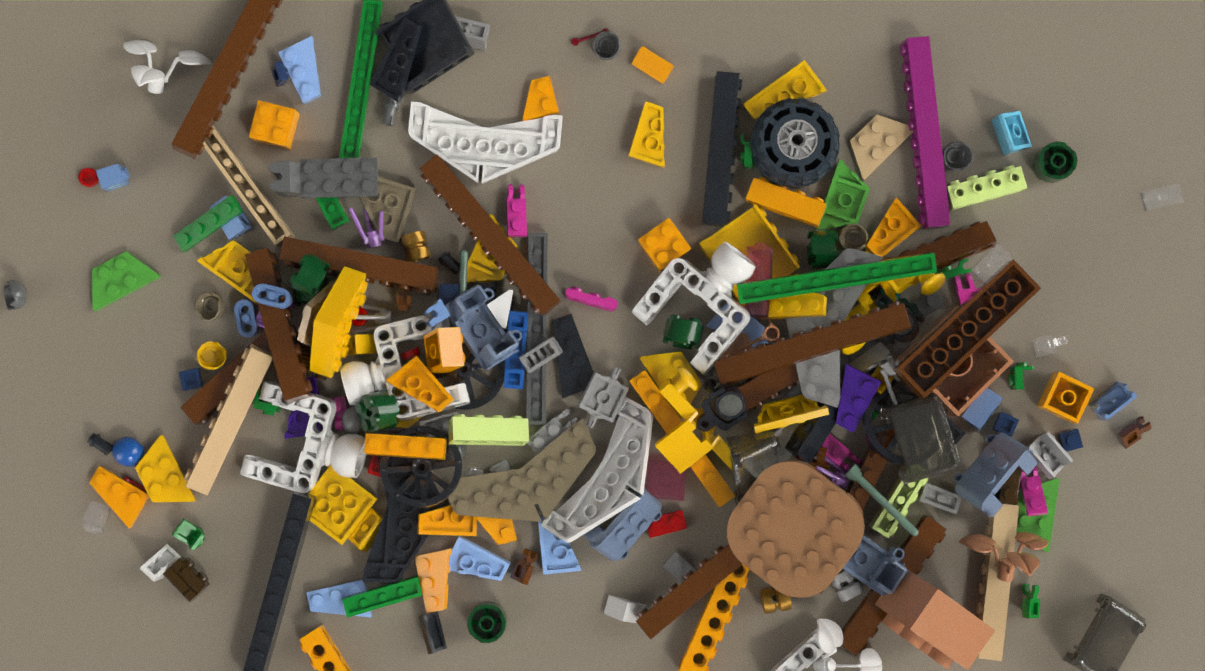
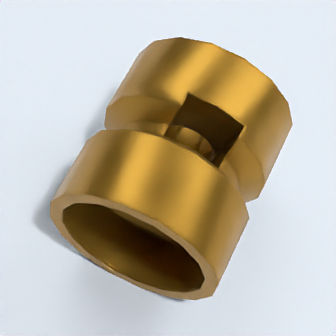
(415, 246)
(783, 601)

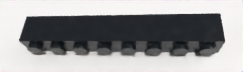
(721, 148)

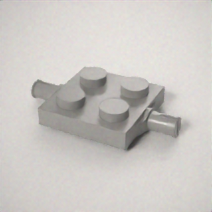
(603, 397)

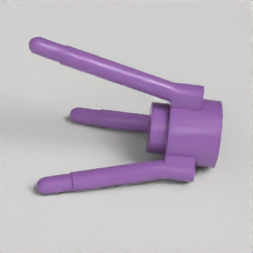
(371, 239)
(837, 477)

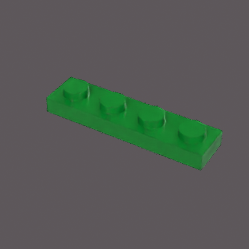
(208, 223)
(382, 596)

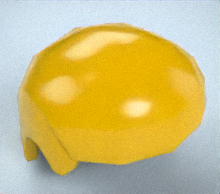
(211, 355)

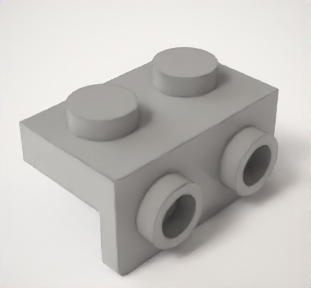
(1049, 454)

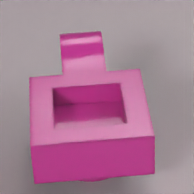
(341, 406)

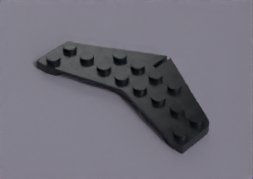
(398, 534)

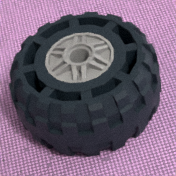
(782, 159)

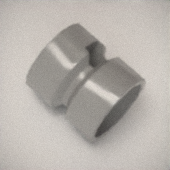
(848, 590)

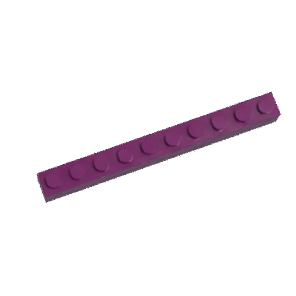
(926, 132)

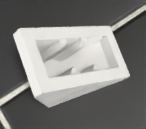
(500, 308)
(160, 563)
(623, 609)

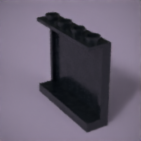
(440, 43)

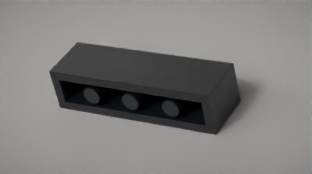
(811, 435)

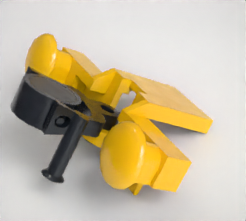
(930, 284)
(681, 445)

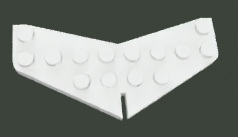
(495, 148)
(608, 488)

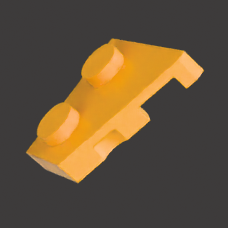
(540, 100)

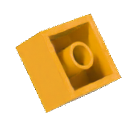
(274, 125)
(664, 244)
(444, 350)
(1065, 397)

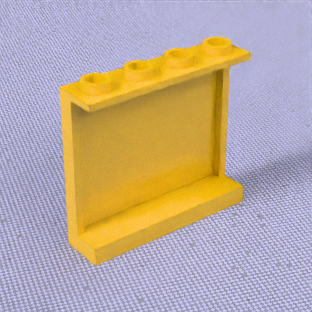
(746, 231)

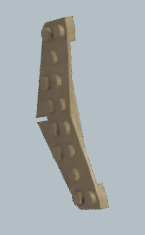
(540, 481)

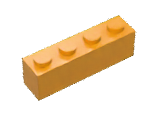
(786, 202)
(405, 446)

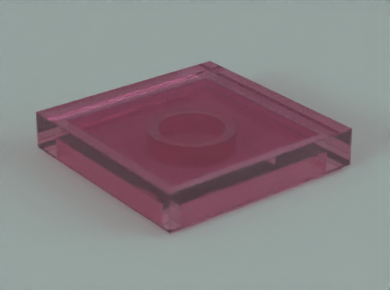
(665, 480)

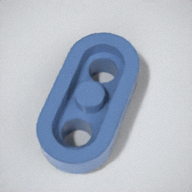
(273, 296)
(244, 319)

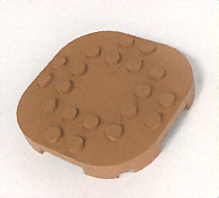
(795, 528)

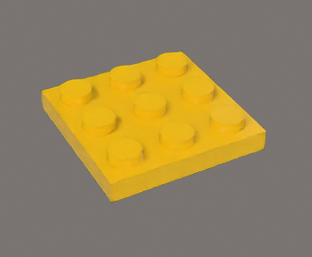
(339, 505)

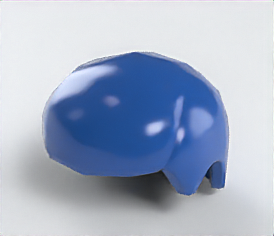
(128, 451)

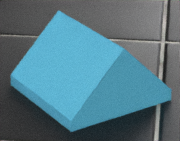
(1011, 132)

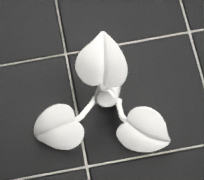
(154, 77)
(831, 636)

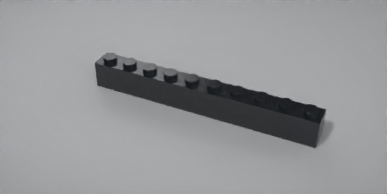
(280, 582)

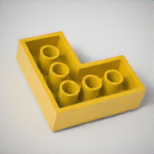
(334, 322)

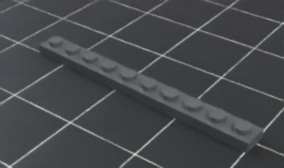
(537, 334)

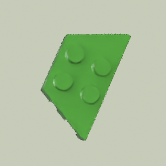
(844, 199)
(118, 279)
(1040, 524)

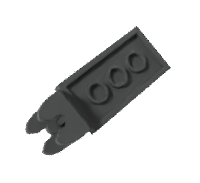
(326, 178)

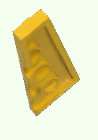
(795, 84)

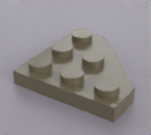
(395, 202)

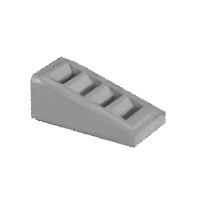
(555, 346)

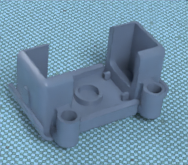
(481, 329)
(992, 470)
(626, 527)
(876, 567)

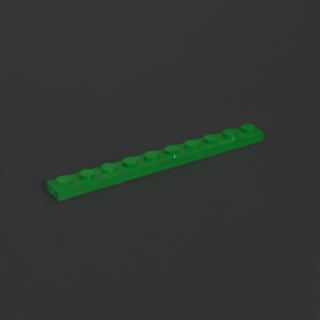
(360, 79)
(837, 278)

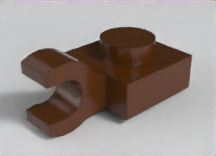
(404, 301)
(1132, 433)
(820, 461)
(523, 568)

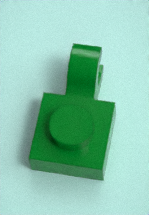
(746, 157)
(949, 272)
(1031, 604)

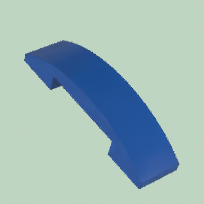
(513, 366)

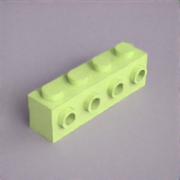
(985, 188)
(488, 431)
(900, 497)

